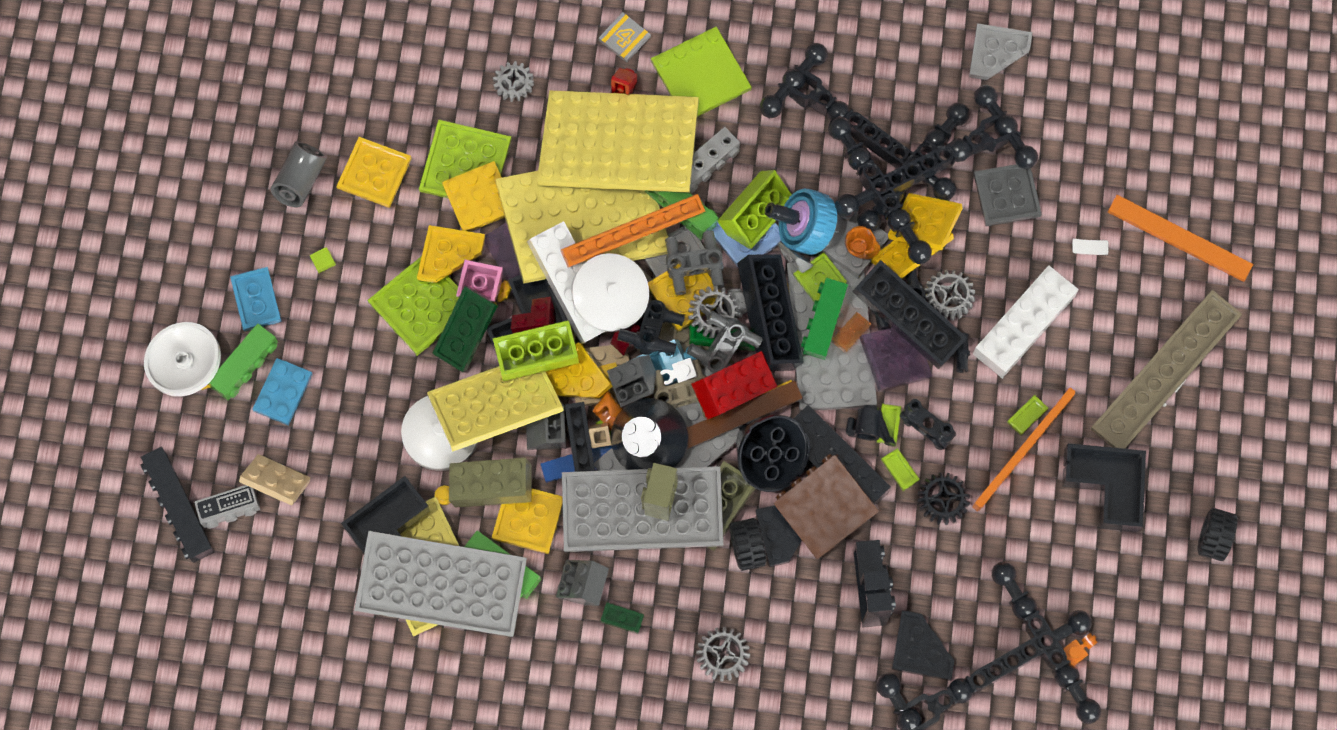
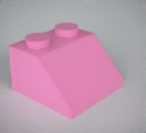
(482, 278)

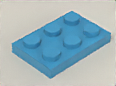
(255, 298)
(282, 391)

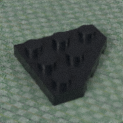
(778, 536)
(920, 649)

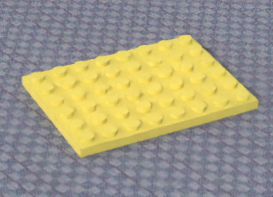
(618, 141)
(586, 212)

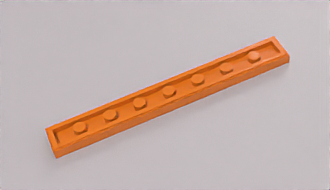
(632, 230)
(1180, 238)
(1023, 450)

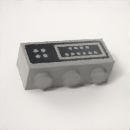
(227, 506)

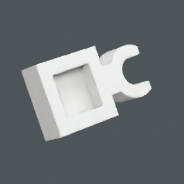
(682, 371)

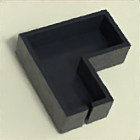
(523, 295)
(1119, 477)
(387, 513)
(873, 584)

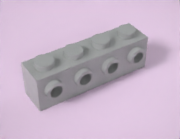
(713, 156)

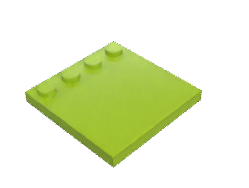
(703, 70)
(459, 150)
(416, 307)

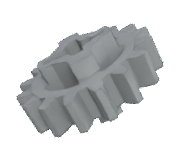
(520, 86)

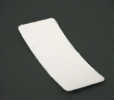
(1090, 247)

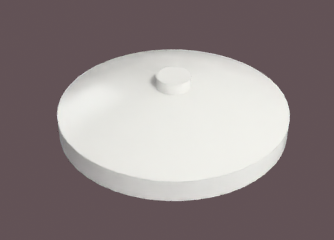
(610, 292)
(182, 359)
(426, 439)

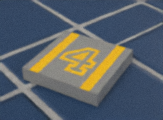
(624, 37)

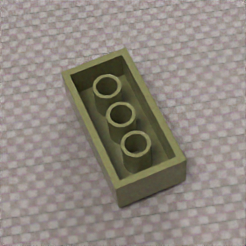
(490, 482)
(660, 491)
(734, 495)

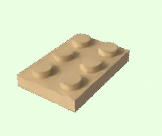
(274, 479)

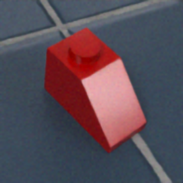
(623, 81)

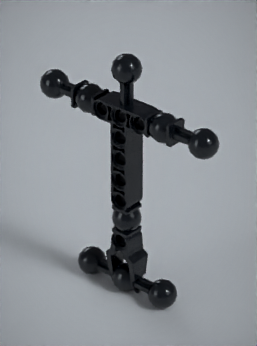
(794, 81)
(956, 151)
(962, 689)

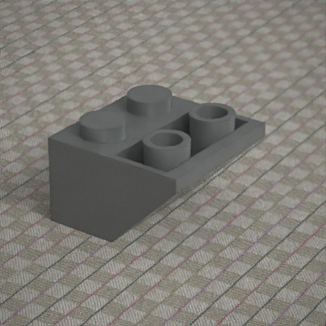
(633, 380)
(547, 432)
(582, 582)

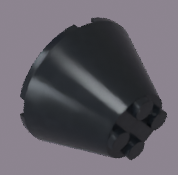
(649, 434)
(772, 452)

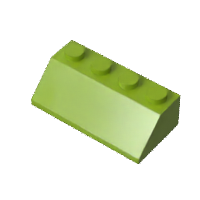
(746, 216)
(536, 350)

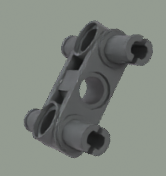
(694, 262)
(724, 343)

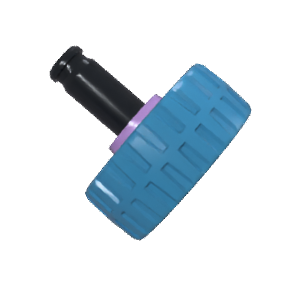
(805, 220)

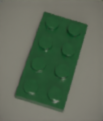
(465, 329)

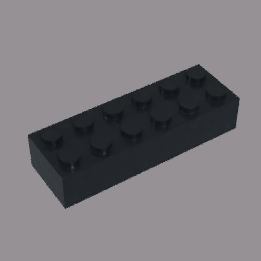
(770, 310)
(909, 314)
(826, 441)

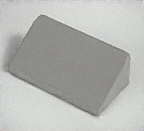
(795, 258)

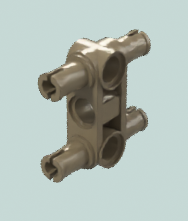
(679, 393)

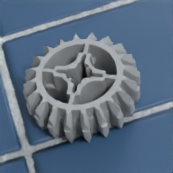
(956, 280)
(697, 306)
(730, 658)

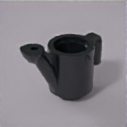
(869, 425)

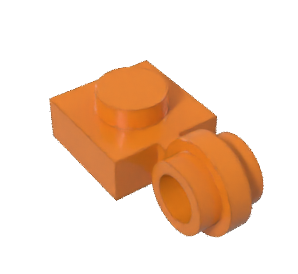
(1076, 652)

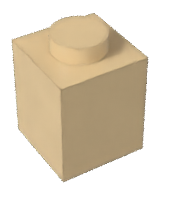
(599, 435)

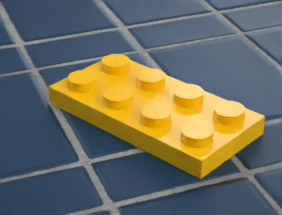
(897, 259)

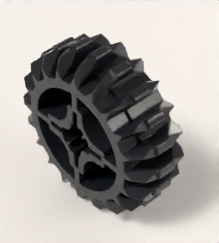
(935, 499)

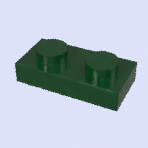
(622, 618)

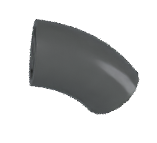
(298, 174)

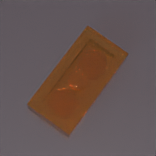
(851, 332)

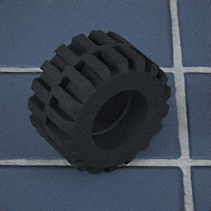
(1217, 534)
(748, 544)

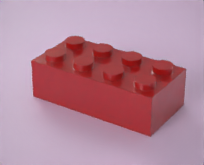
(734, 385)

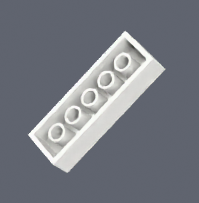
(547, 252)
(1025, 321)

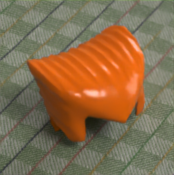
(862, 243)
(607, 409)

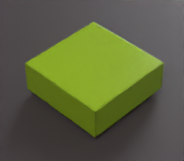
(322, 260)

